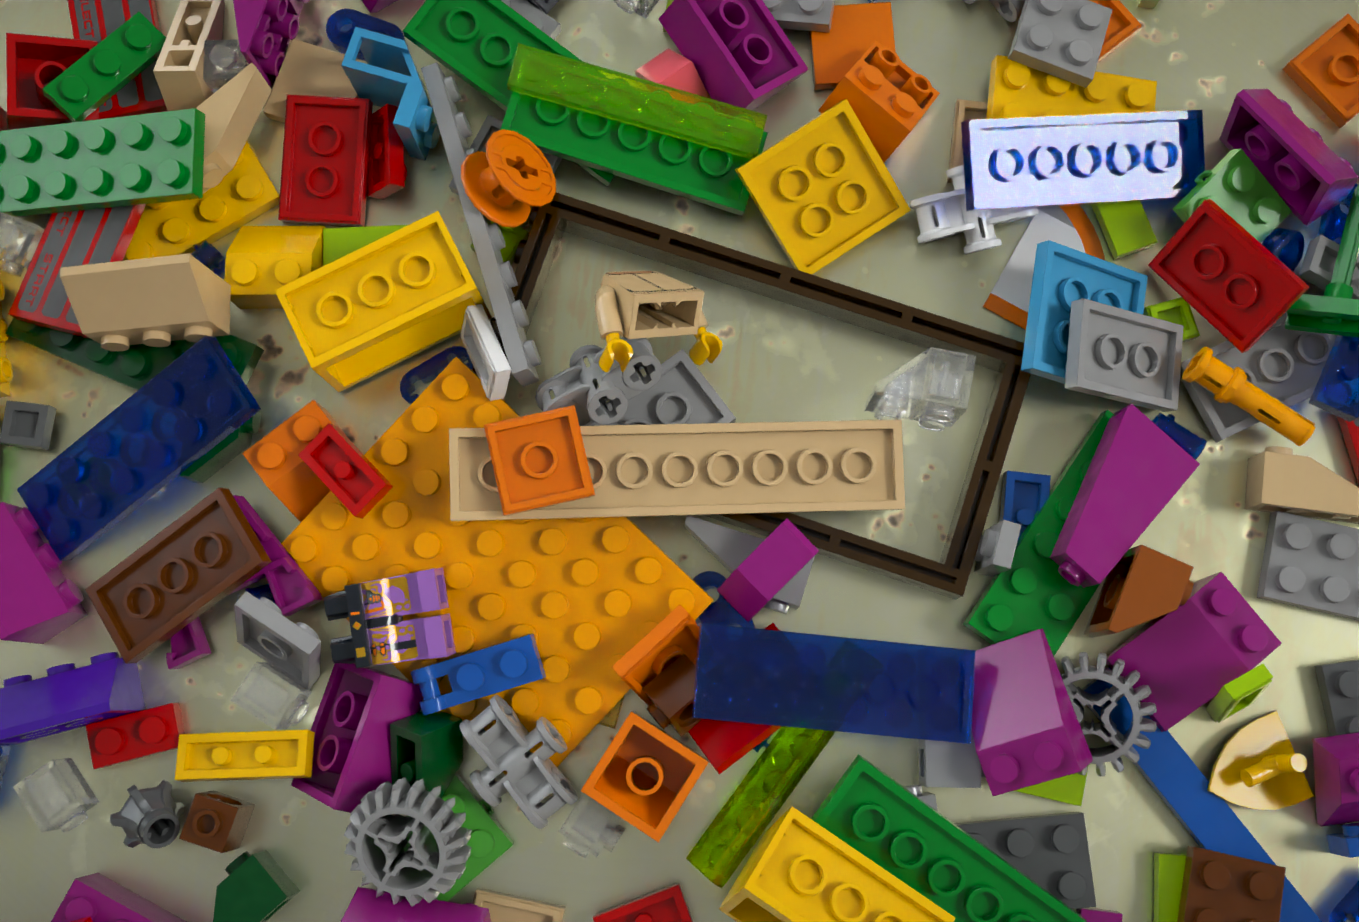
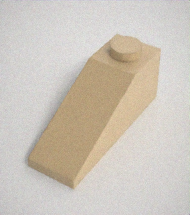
(182, 55)
(229, 121)
(1299, 487)

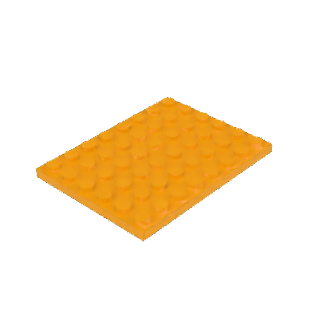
(571, 582)

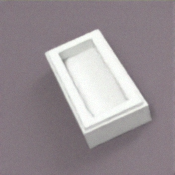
(485, 352)

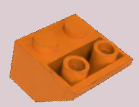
(884, 97)

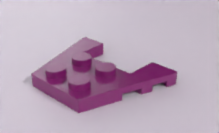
(287, 582)

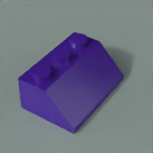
(68, 698)

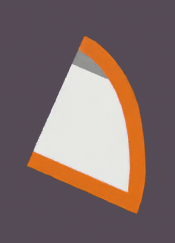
(1060, 224)

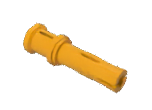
(1232, 386)

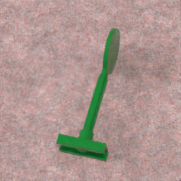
(1335, 310)

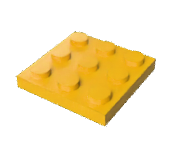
(823, 189)

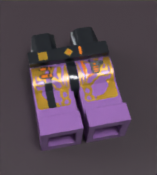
(378, 625)

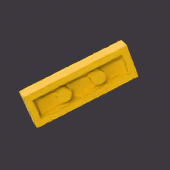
(245, 755)

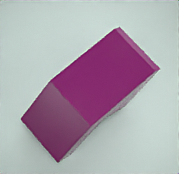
(767, 570)

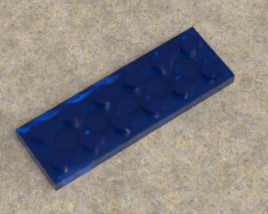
(1081, 159)
(138, 448)
(834, 683)

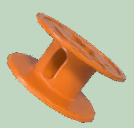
(508, 178)

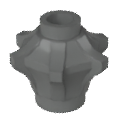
(149, 816)

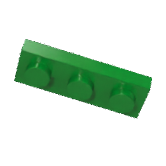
(106, 68)

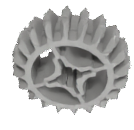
(1108, 731)
(379, 840)

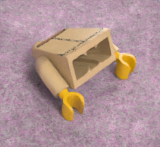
(648, 307)

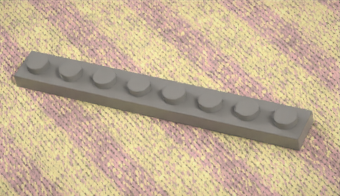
(486, 237)

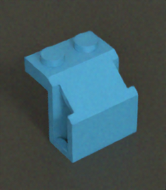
(393, 80)

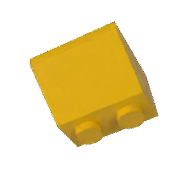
(269, 258)

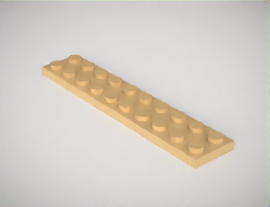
(705, 470)

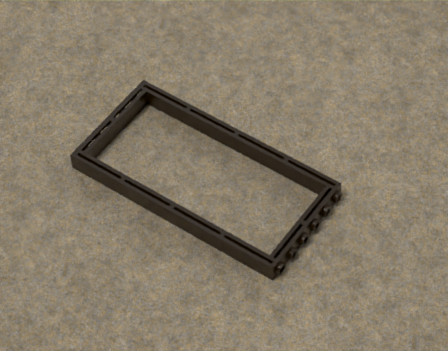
(835, 301)

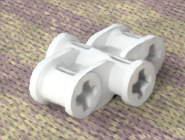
(946, 215)

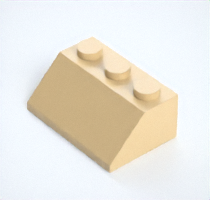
(148, 301)

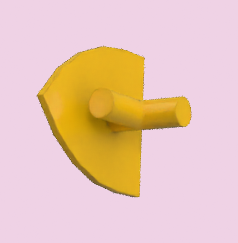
(1260, 768)

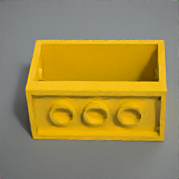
(381, 303)
(816, 877)

